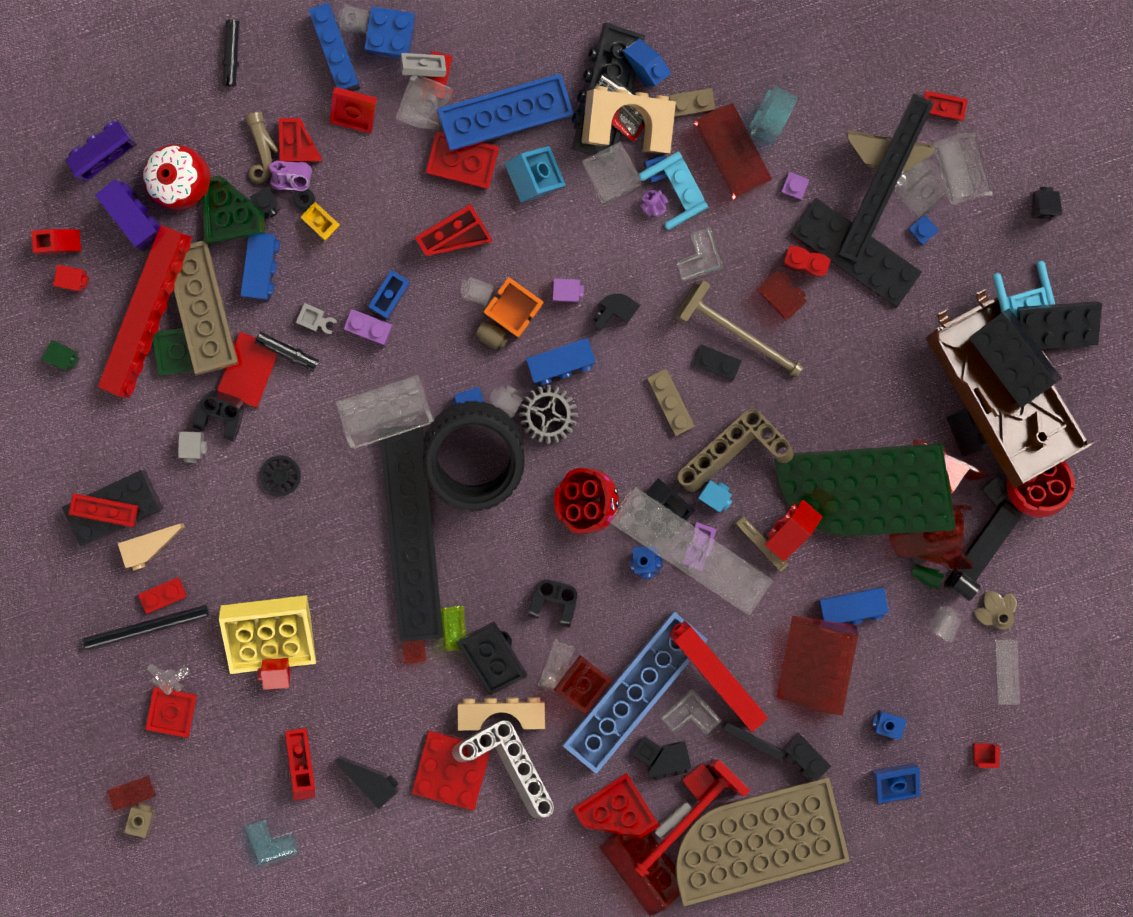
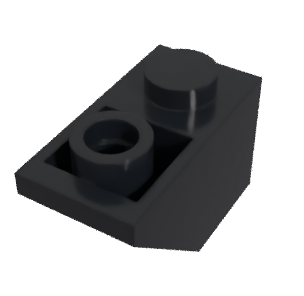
(670, 759)

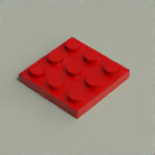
(445, 778)

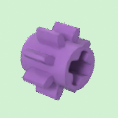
(654, 203)

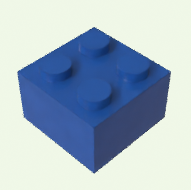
(389, 32)

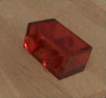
(782, 294)

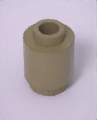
(492, 336)

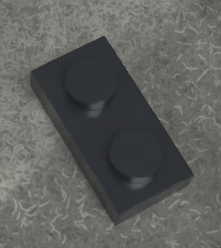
(717, 362)

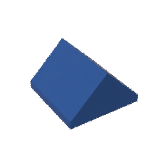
(897, 782)

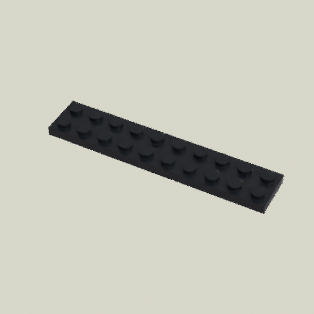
(411, 537)

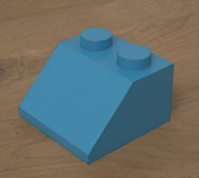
(534, 174)

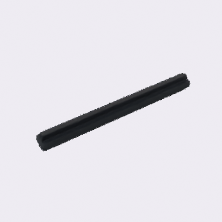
(145, 627)

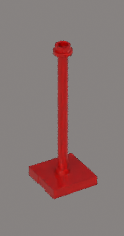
(725, 780)

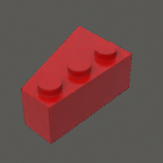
(454, 232)

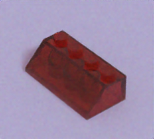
(732, 150)
(653, 890)

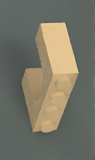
(656, 113)

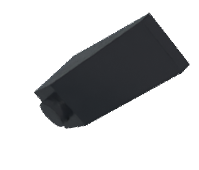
(372, 782)

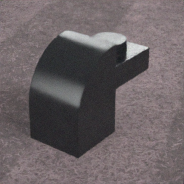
(616, 304)

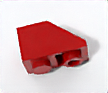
(56, 241)

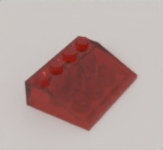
(818, 664)

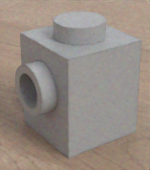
(191, 446)

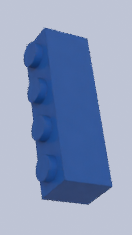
(334, 47)

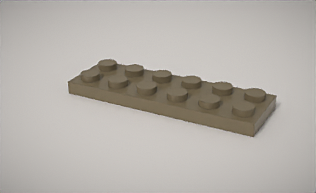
(203, 312)

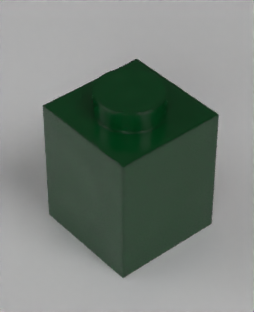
(61, 356)

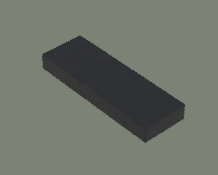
(753, 740)

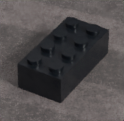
(1015, 357)
(133, 489)

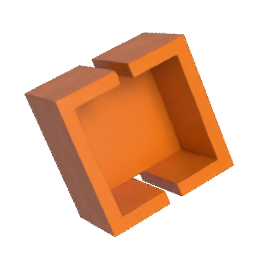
(513, 307)

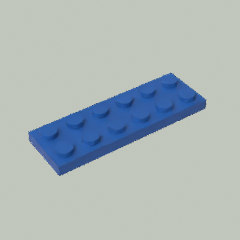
(505, 112)

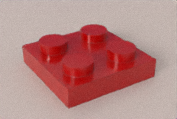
(353, 110)
(171, 712)

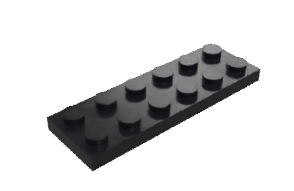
(879, 266)

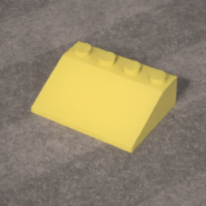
(267, 631)

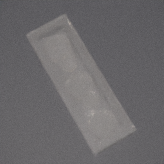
(1007, 671)

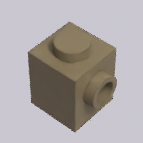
(140, 820)

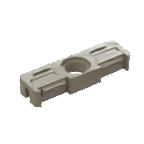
(759, 541)

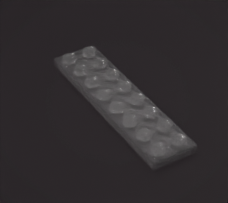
(691, 550)

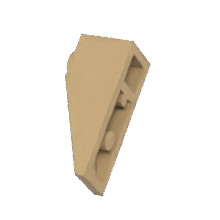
(146, 547)

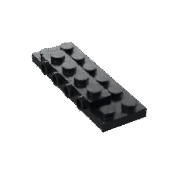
(608, 59)

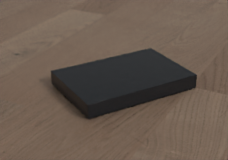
(492, 658)

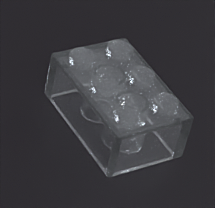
(962, 168)

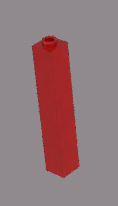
(717, 675)

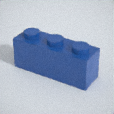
(260, 266)
(561, 362)
(854, 606)

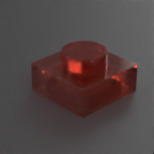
(414, 651)

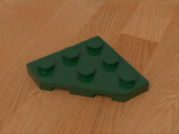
(229, 213)

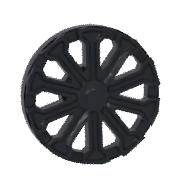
(280, 475)

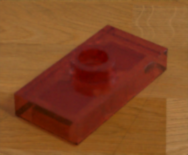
(131, 793)

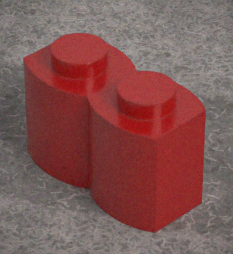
(800, 259)

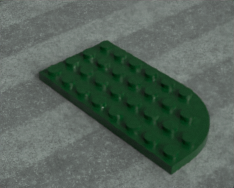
(872, 489)

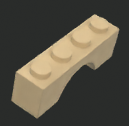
(473, 714)

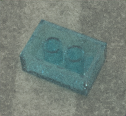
(775, 111)

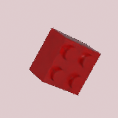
(792, 529)

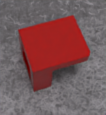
(986, 755)

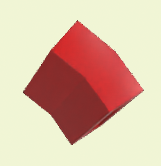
(699, 781)

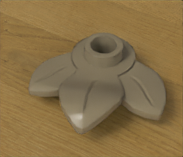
(995, 607)

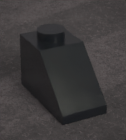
(1046, 204)

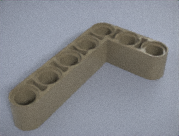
(733, 447)

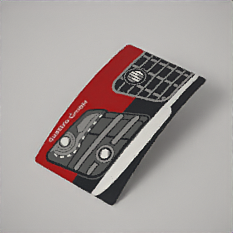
(626, 118)

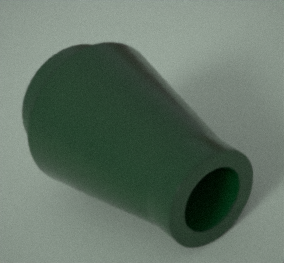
(928, 576)

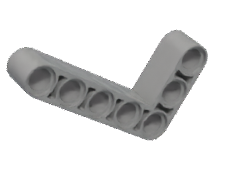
(511, 764)

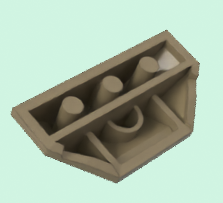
(873, 147)

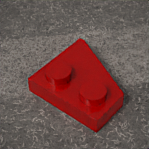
(295, 142)

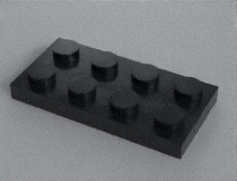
(1062, 324)

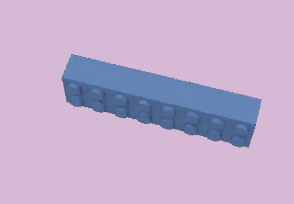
(629, 697)

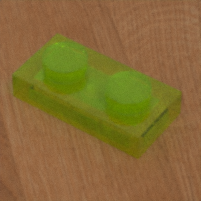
(453, 626)

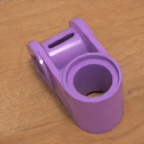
(291, 176)

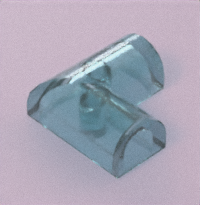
(267, 849)

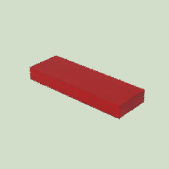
(103, 510)

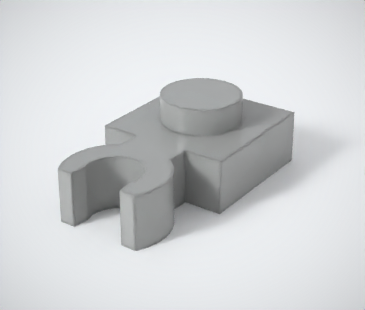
(313, 318)

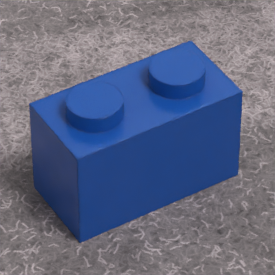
(389, 294)

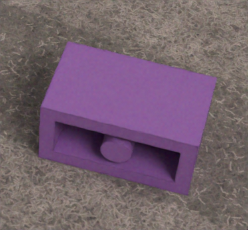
(368, 327)

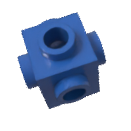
(640, 557)

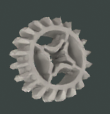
(530, 408)

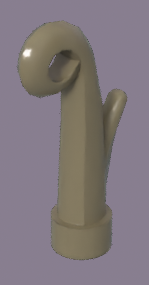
(263, 142)

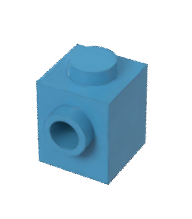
(716, 496)

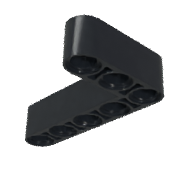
(984, 547)

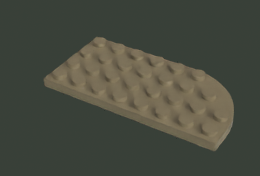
(760, 841)

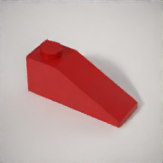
(300, 764)

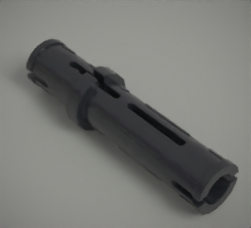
(231, 52)
(295, 355)

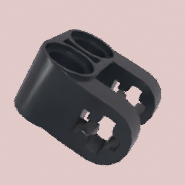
(220, 411)
(558, 587)

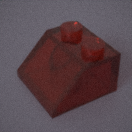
(582, 684)

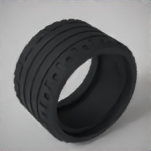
(476, 496)

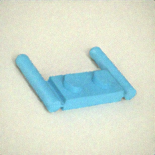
(683, 185)
(1034, 297)

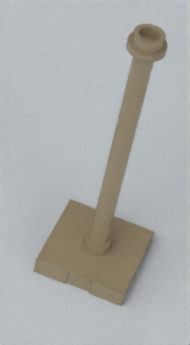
(693, 303)

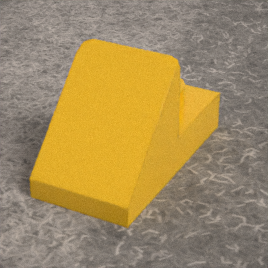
(320, 221)

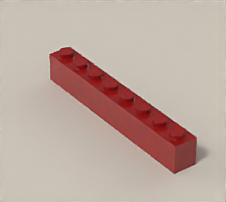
(145, 311)

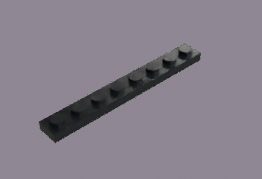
(886, 177)

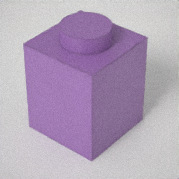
(567, 290)

